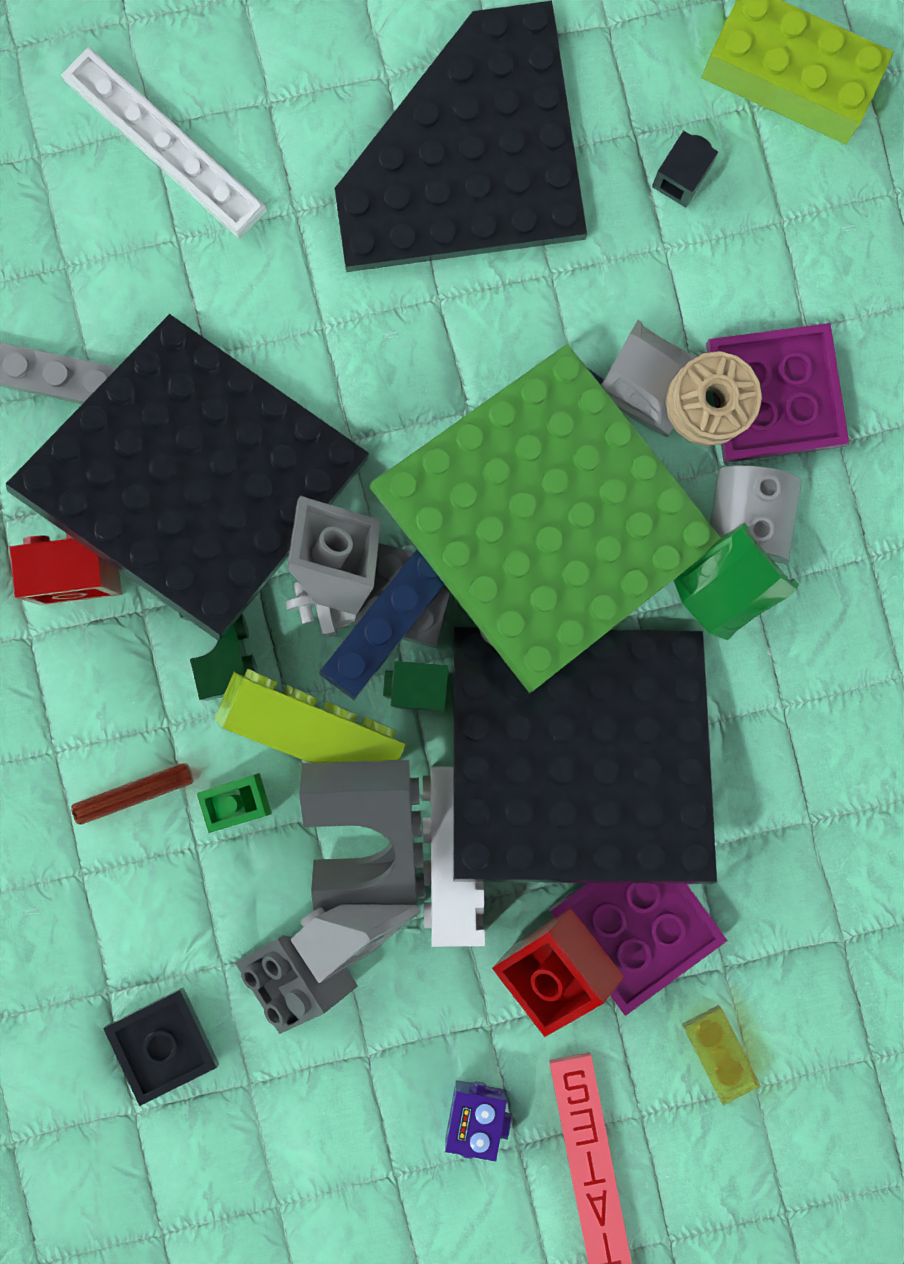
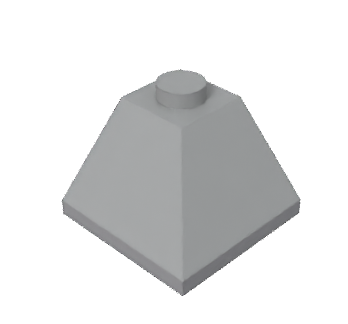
(334, 554)
(347, 934)

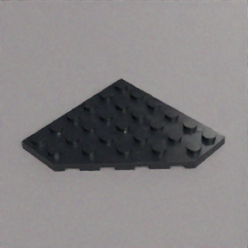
(471, 153)

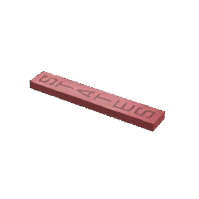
(590, 1160)

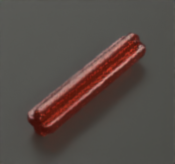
(132, 793)

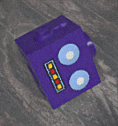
(477, 1121)

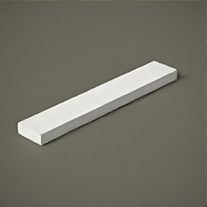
(164, 143)

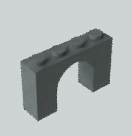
(372, 797)

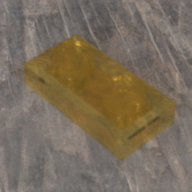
(721, 1055)

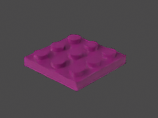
(798, 390)
(646, 931)

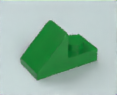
(234, 803)

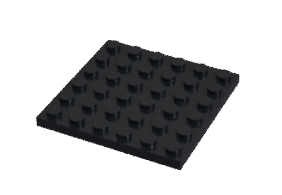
(187, 474)
(588, 771)

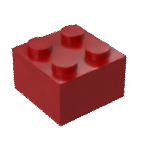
(60, 572)
(558, 973)

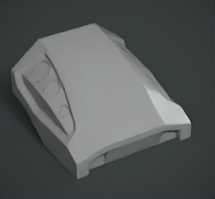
(642, 377)

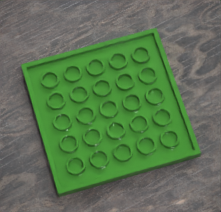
(546, 516)

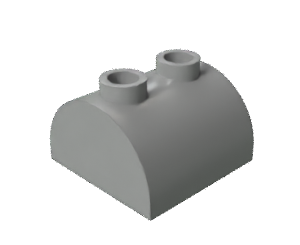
(761, 499)

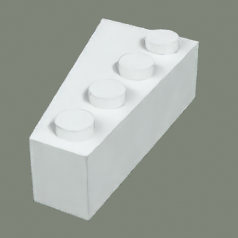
(455, 906)

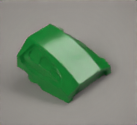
(732, 584)

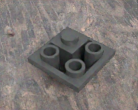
(288, 986)

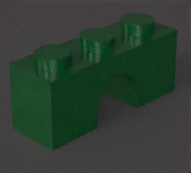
(215, 669)
(416, 686)

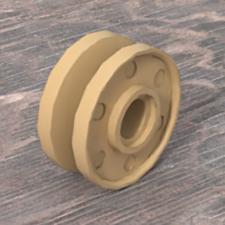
(731, 381)

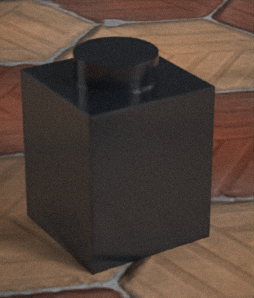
(685, 168)

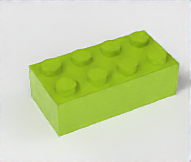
(797, 66)
(299, 727)

